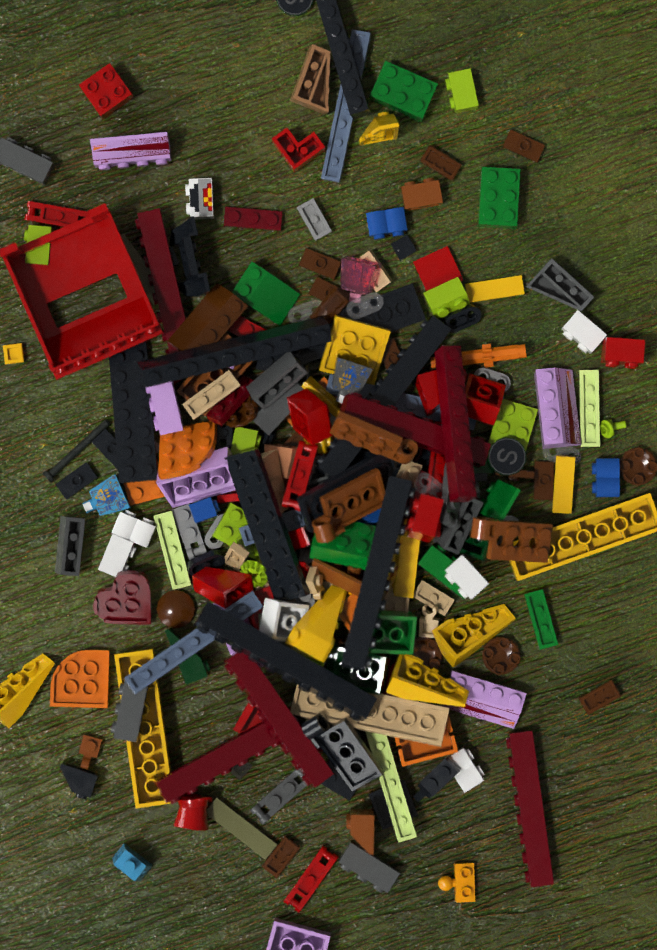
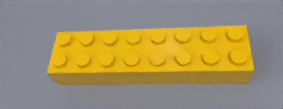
(593, 534)
(150, 754)

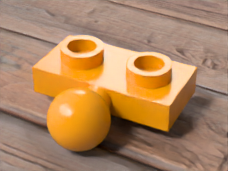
(463, 882)

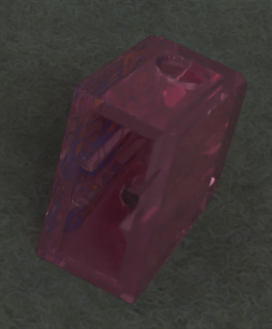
(358, 276)

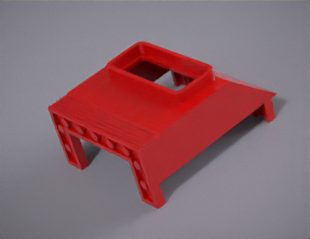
(77, 258)

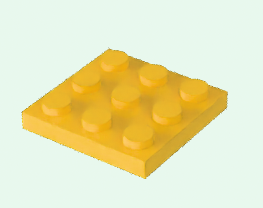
(356, 343)

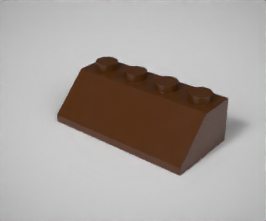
(208, 320)

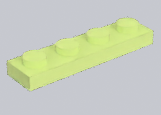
(589, 408)
(172, 550)

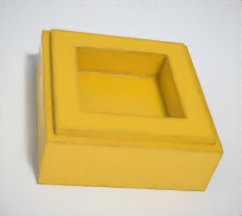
(13, 353)

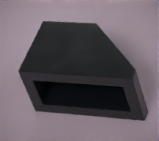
(79, 780)

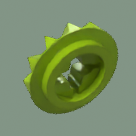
(255, 567)

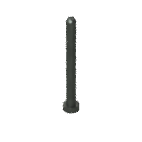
(75, 451)

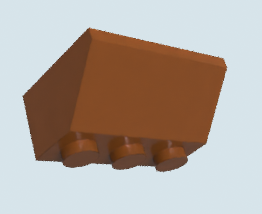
(362, 827)

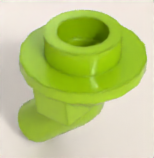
(607, 427)

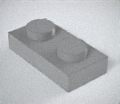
(314, 219)

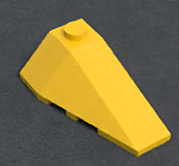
(381, 129)
(407, 562)
(315, 630)
(467, 634)
(418, 682)
(21, 688)

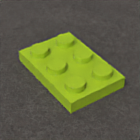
(513, 422)
(228, 529)

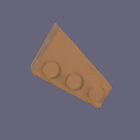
(313, 81)

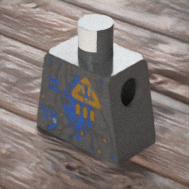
(349, 377)

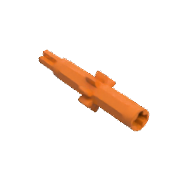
(489, 355)

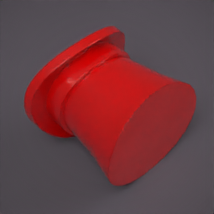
(192, 812)

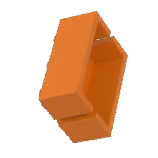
(416, 752)

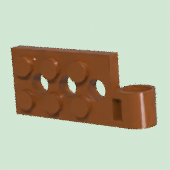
(373, 438)
(328, 526)
(492, 528)

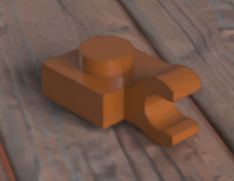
(89, 748)

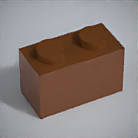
(421, 195)

